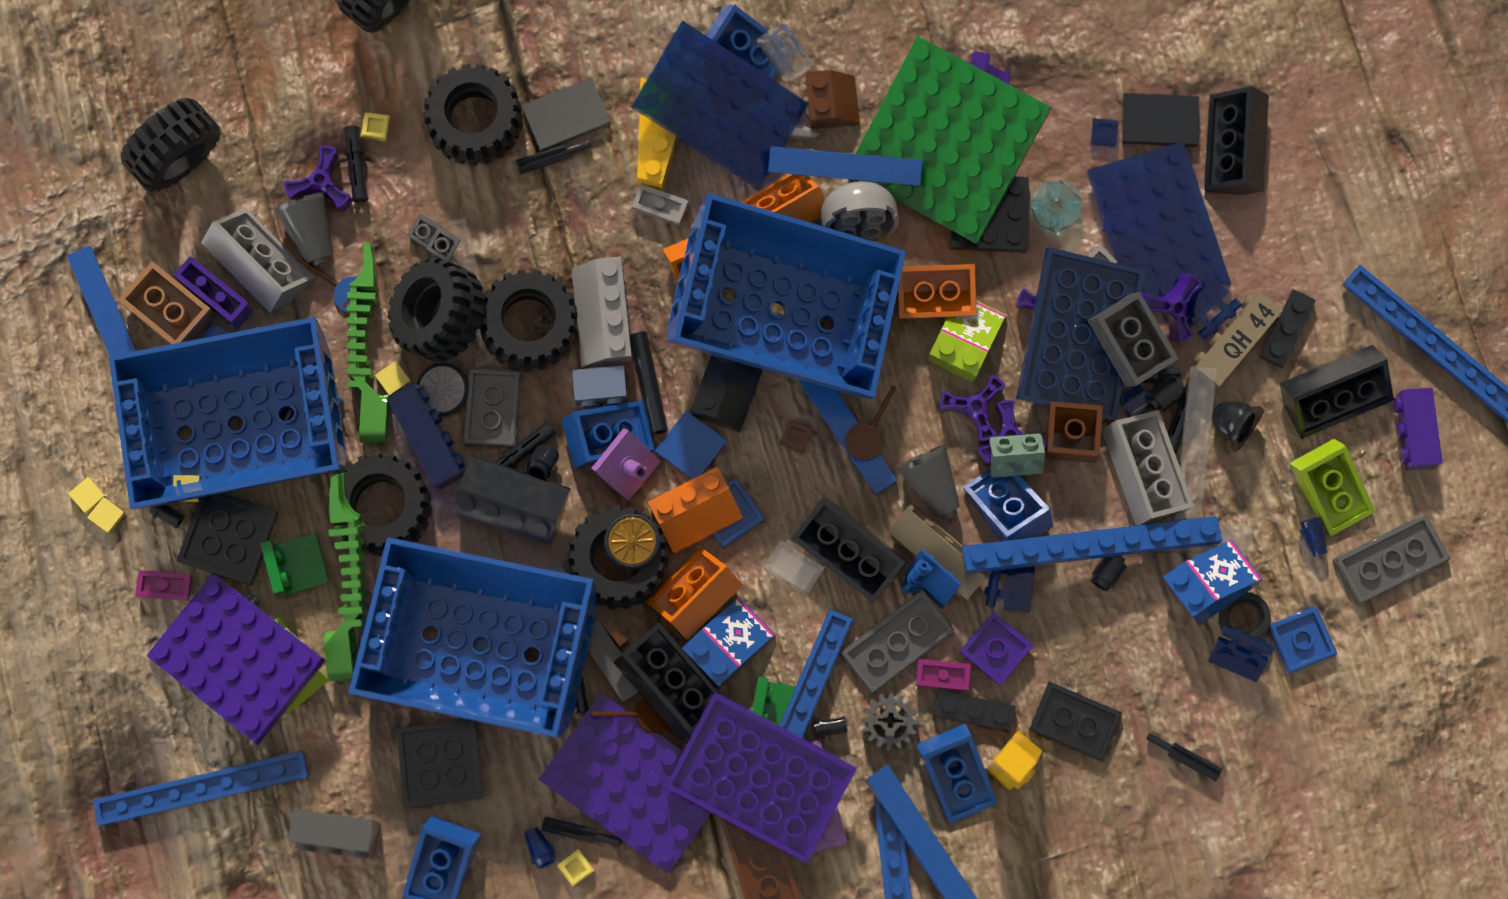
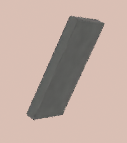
(1391, 559)
(897, 642)

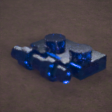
(1204, 300)
(1017, 590)
(1240, 659)

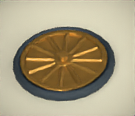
(632, 541)

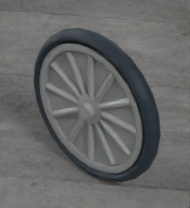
(446, 387)

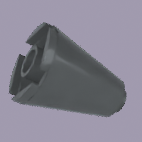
(308, 227)
(933, 481)

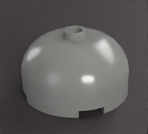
(860, 210)

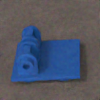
(931, 577)

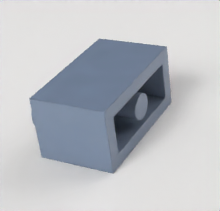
(599, 386)

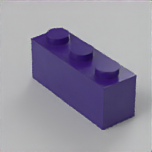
(213, 292)
(1418, 429)

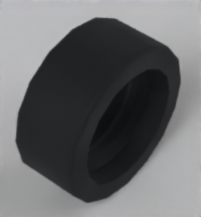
(1258, 603)

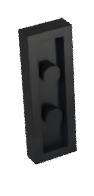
(1287, 328)
(974, 711)

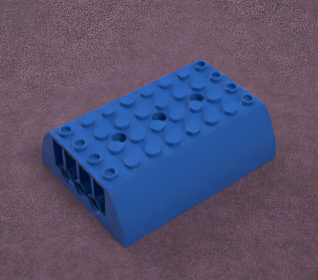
(804, 270)
(209, 385)
(468, 601)

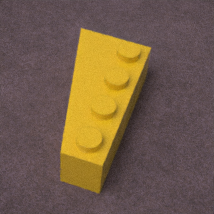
(655, 152)
(1015, 762)

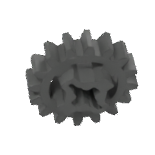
(889, 733)

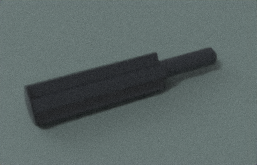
(549, 156)
(1188, 758)
(577, 831)

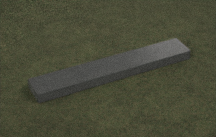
(604, 652)

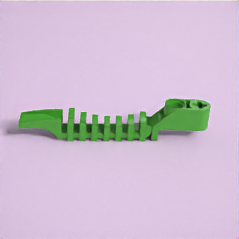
(374, 407)
(341, 645)

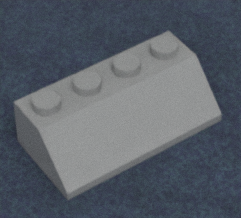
(257, 259)
(602, 313)
(1147, 467)

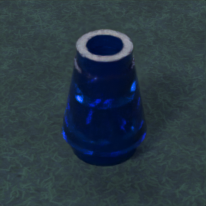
(1314, 536)
(539, 848)

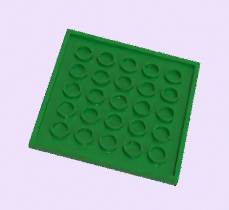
(965, 131)

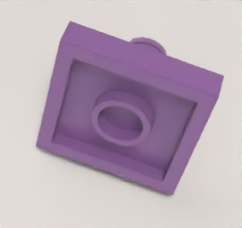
(626, 464)

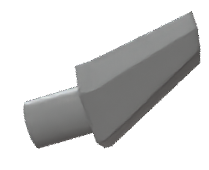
(804, 133)

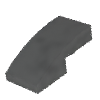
(434, 237)

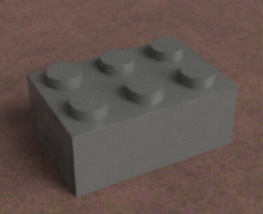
(1133, 339)
(334, 833)

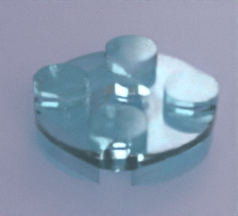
(1054, 191)

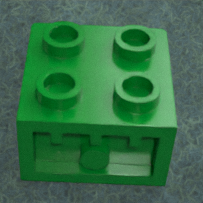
(295, 565)
(772, 699)

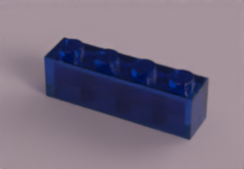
(427, 435)

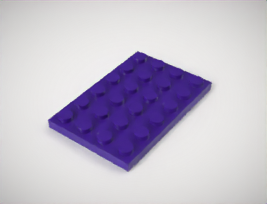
(236, 658)
(761, 777)
(620, 780)

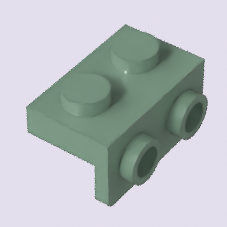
(1017, 455)

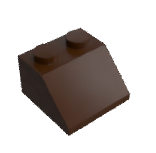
(831, 99)
(1073, 432)

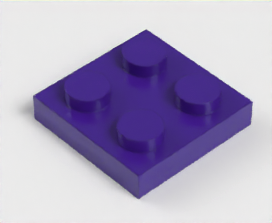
(996, 648)

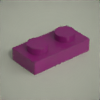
(163, 585)
(943, 675)

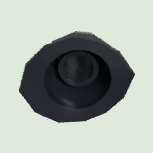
(1236, 421)

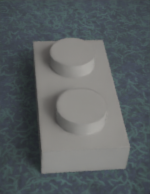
(660, 204)

